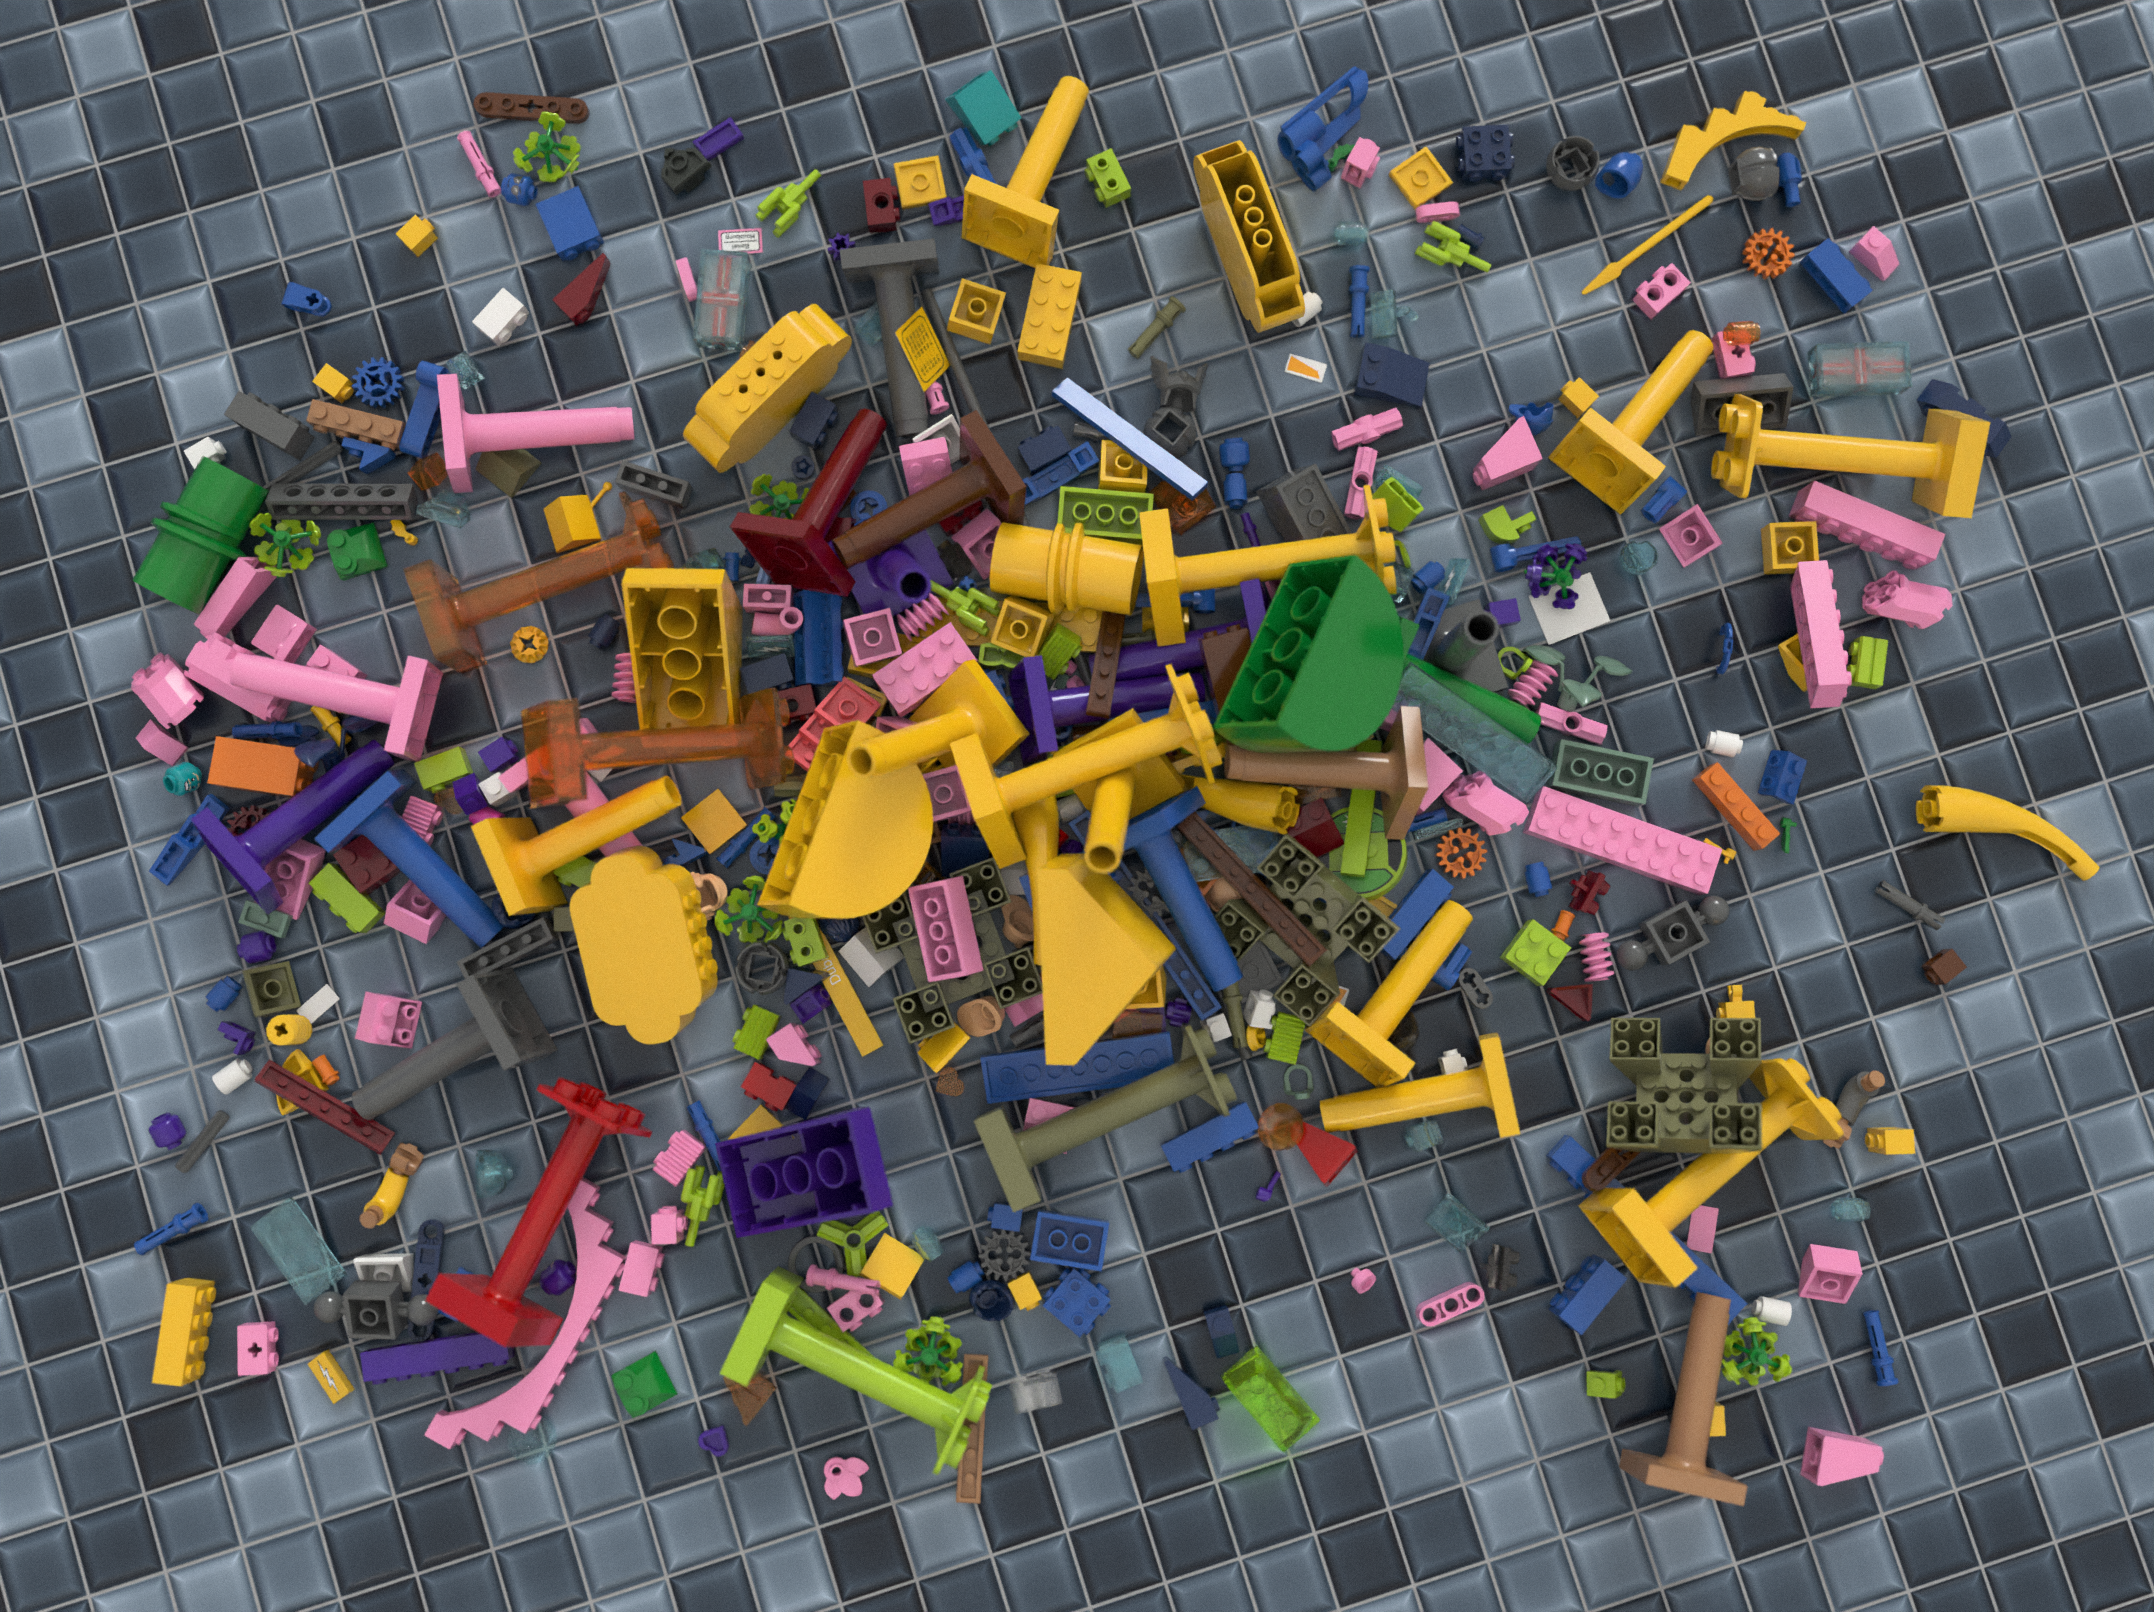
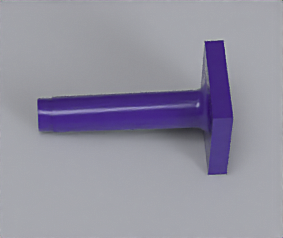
(898, 575)
(1148, 659)
(1045, 710)
(252, 851)

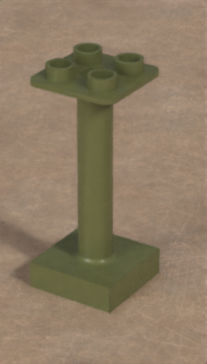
(1017, 1153)

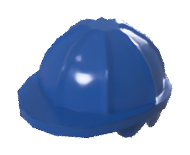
(1536, 417)

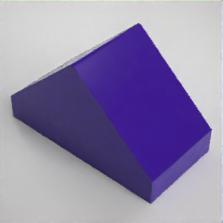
(817, 1177)

